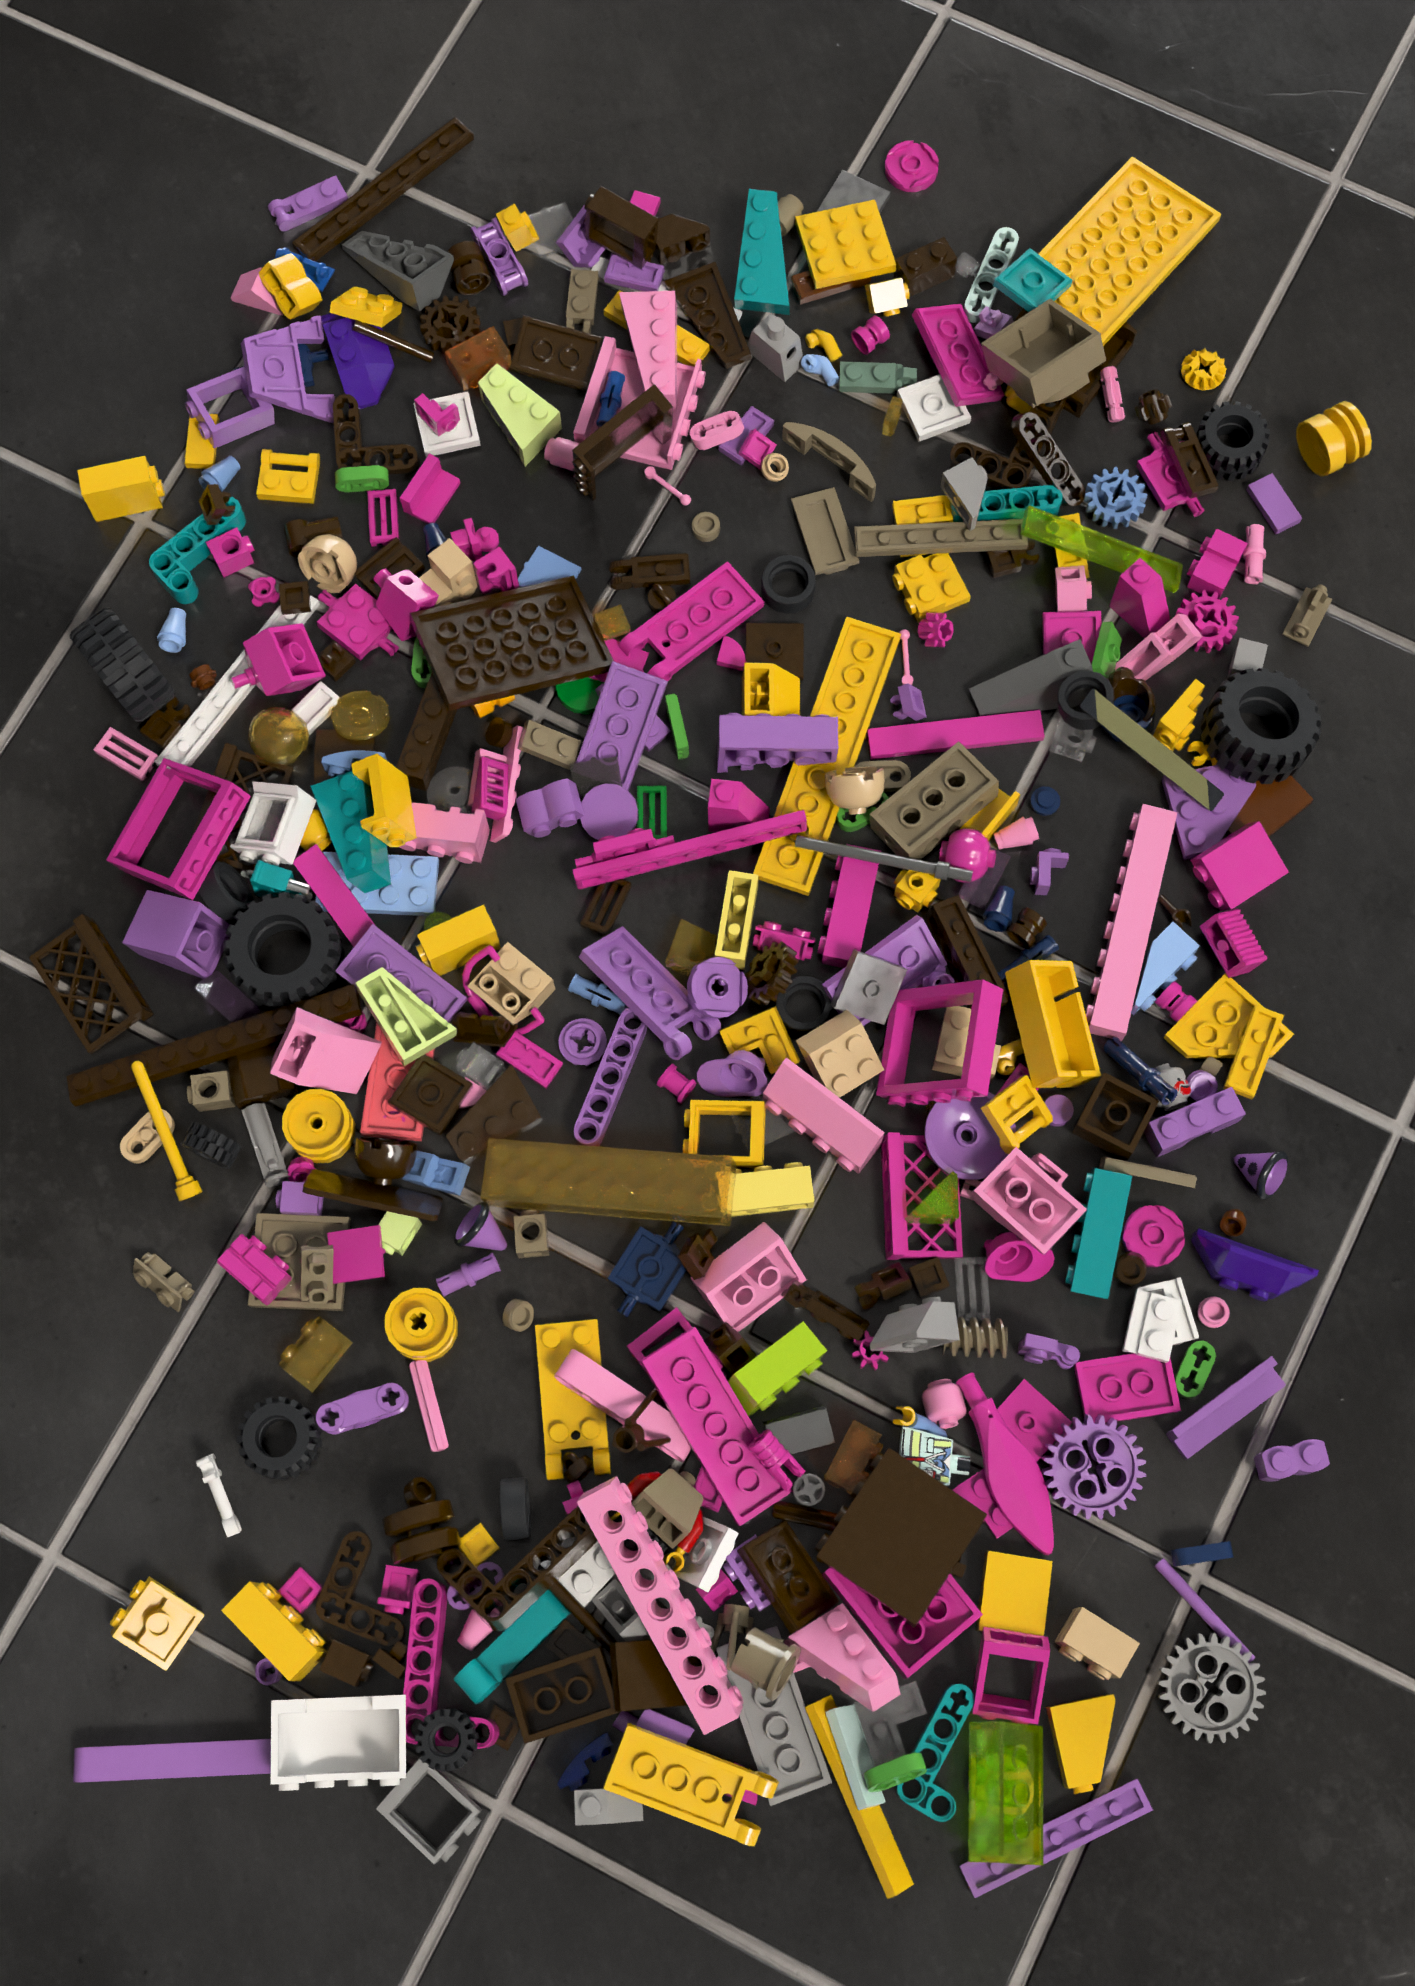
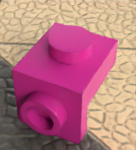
(398, 1588)

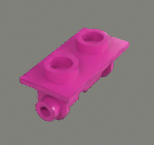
(797, 940)

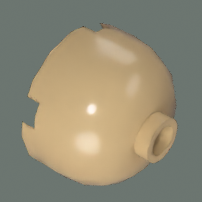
(328, 562)
(855, 788)

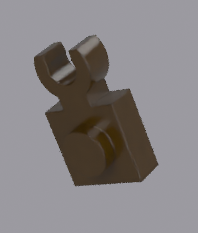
(1009, 561)
(164, 726)

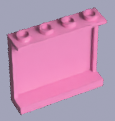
(649, 449)

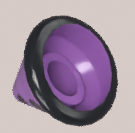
(1263, 1171)
(480, 1230)

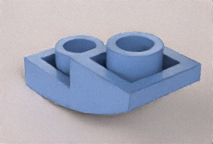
(340, 762)

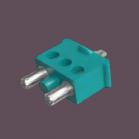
(274, 879)

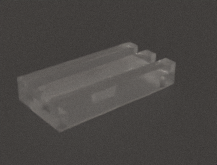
(972, 1290)

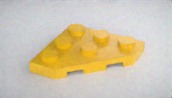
(1217, 1023)

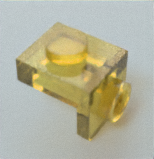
(612, 622)

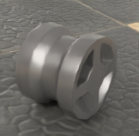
(806, 1486)

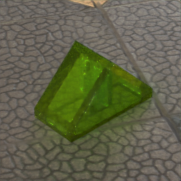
(940, 1205)

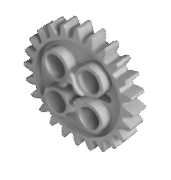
(1237, 1705)

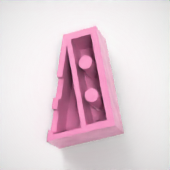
(449, 833)
(847, 1657)

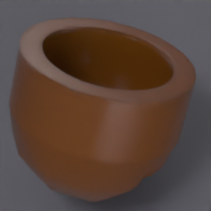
(1235, 1225)

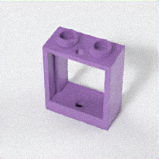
(233, 428)

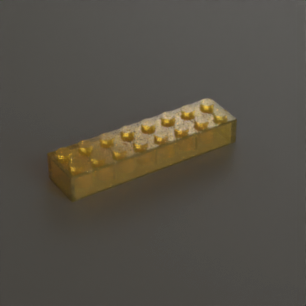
(609, 1181)

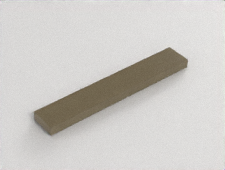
(939, 538)

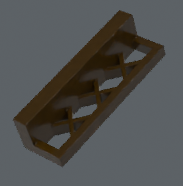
(961, 944)

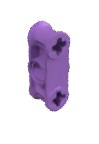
(505, 270)
(362, 1408)

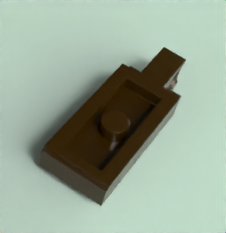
(827, 1310)

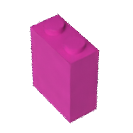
(1239, 866)

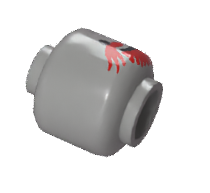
(1176, 1078)

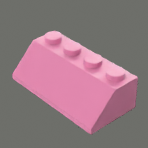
(822, 1116)

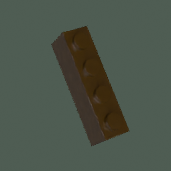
(426, 737)

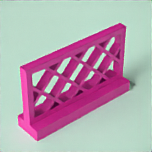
(896, 1205)

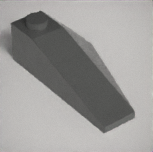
(408, 271)
(1033, 684)

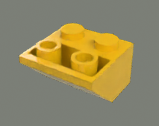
(769, 690)

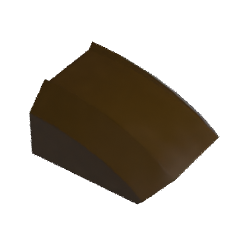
(252, 1078)

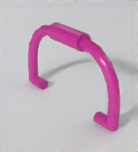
(478, 1004)

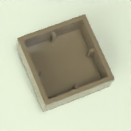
(1044, 354)

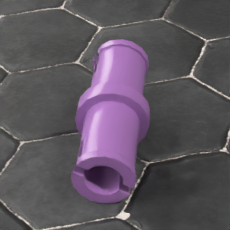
(468, 1274)

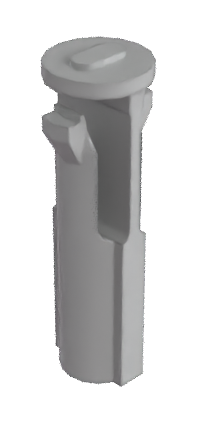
(265, 1144)

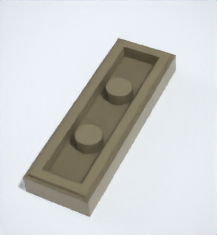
(1147, 1172)

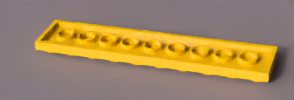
(851, 694)

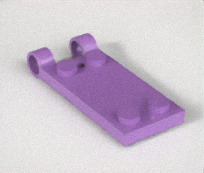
(648, 990)

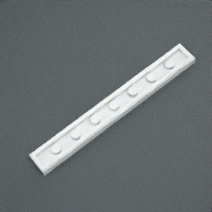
(220, 702)

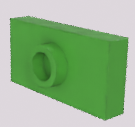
(1107, 650)

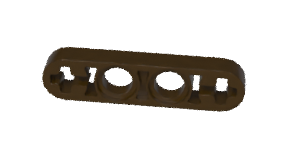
(1051, 456)

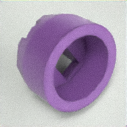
(261, 1675)

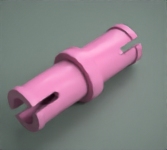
(1254, 554)

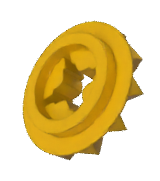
(1200, 379)

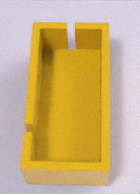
(1052, 1032)

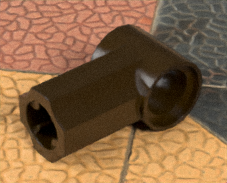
(300, 532)

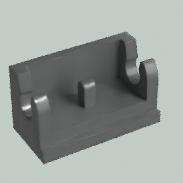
(802, 1430)

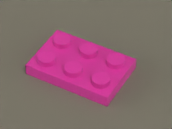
(1126, 1387)

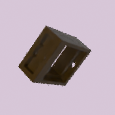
(620, 227)

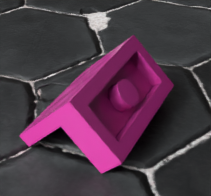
(429, 491)

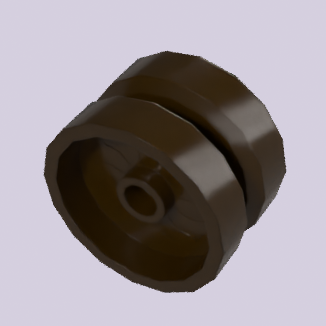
(423, 1536)

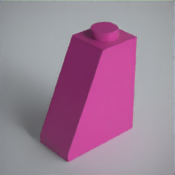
(1141, 599)
(733, 806)

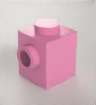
(1072, 589)

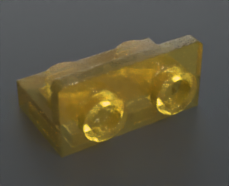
(314, 1353)

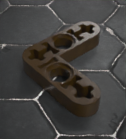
(354, 448)
(344, 1595)

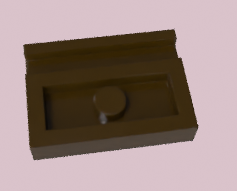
(394, 558)

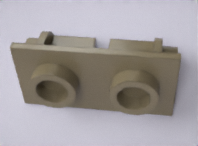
(1308, 615)
(151, 1273)

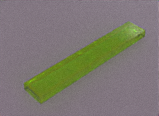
(1096, 546)

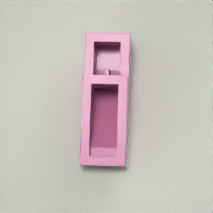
(1161, 647)

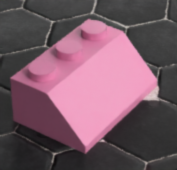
(749, 1277)

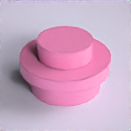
(1213, 1312)

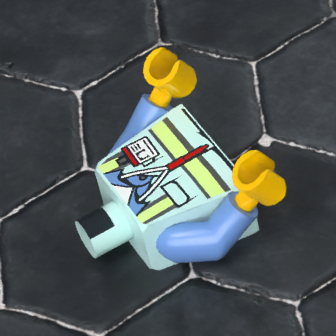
(929, 1447)

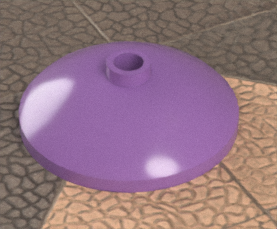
(950, 1152)

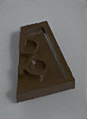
(495, 1115)

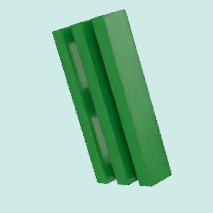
(652, 790)

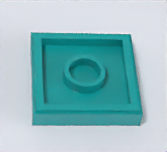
(1032, 281)

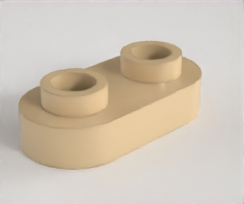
(144, 1134)

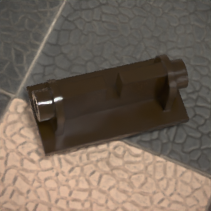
(486, 1031)

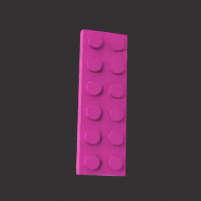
(713, 1424)

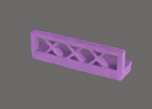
(1226, 1409)

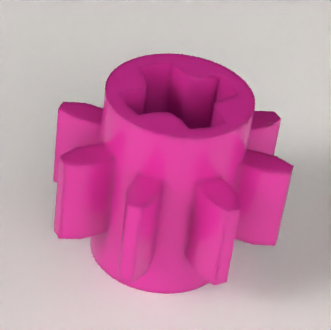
(935, 629)
(861, 1352)

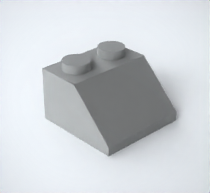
(917, 1327)

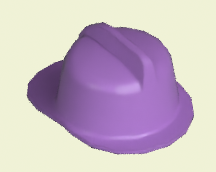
(735, 1076)

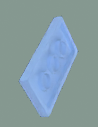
(411, 887)

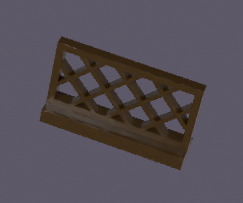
(227, 769)
(106, 963)

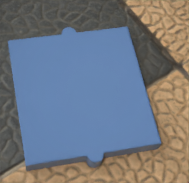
(546, 567)

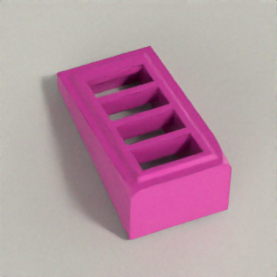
(499, 809)

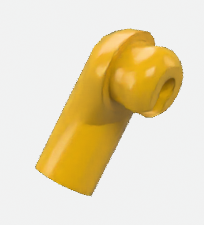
(824, 340)
(1008, 1057)

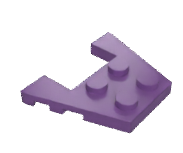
(276, 370)

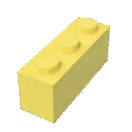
(737, 917)
(773, 1190)

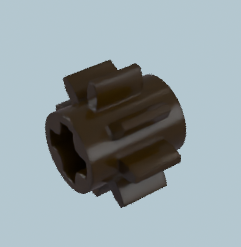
(1153, 406)

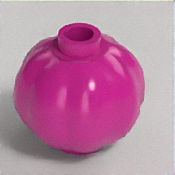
(968, 850)

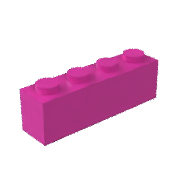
(850, 910)

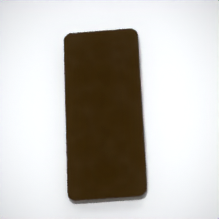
(373, 1195)

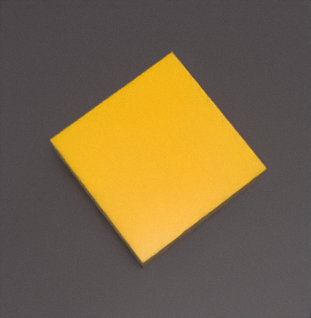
(478, 1545)

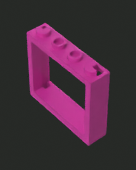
(206, 840)
(979, 1050)

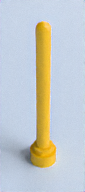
(186, 1185)

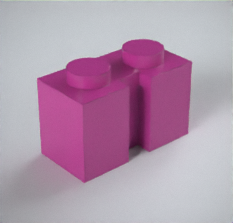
(1217, 564)

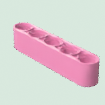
(620, 1401)

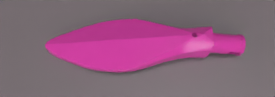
(1010, 1470)

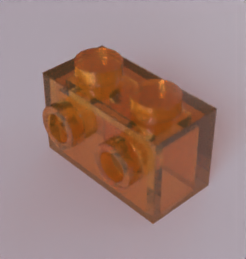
(476, 356)
(852, 1457)

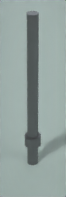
(941, 870)

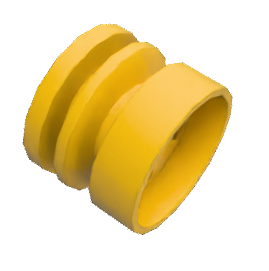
(1333, 438)

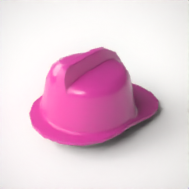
(1015, 1259)

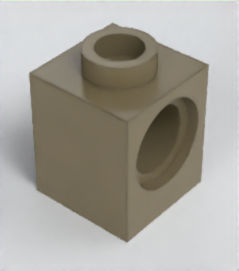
(221, 1099)
(537, 1246)

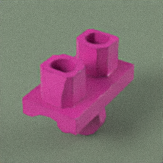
(474, 543)

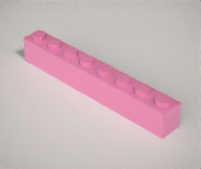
(1131, 922)

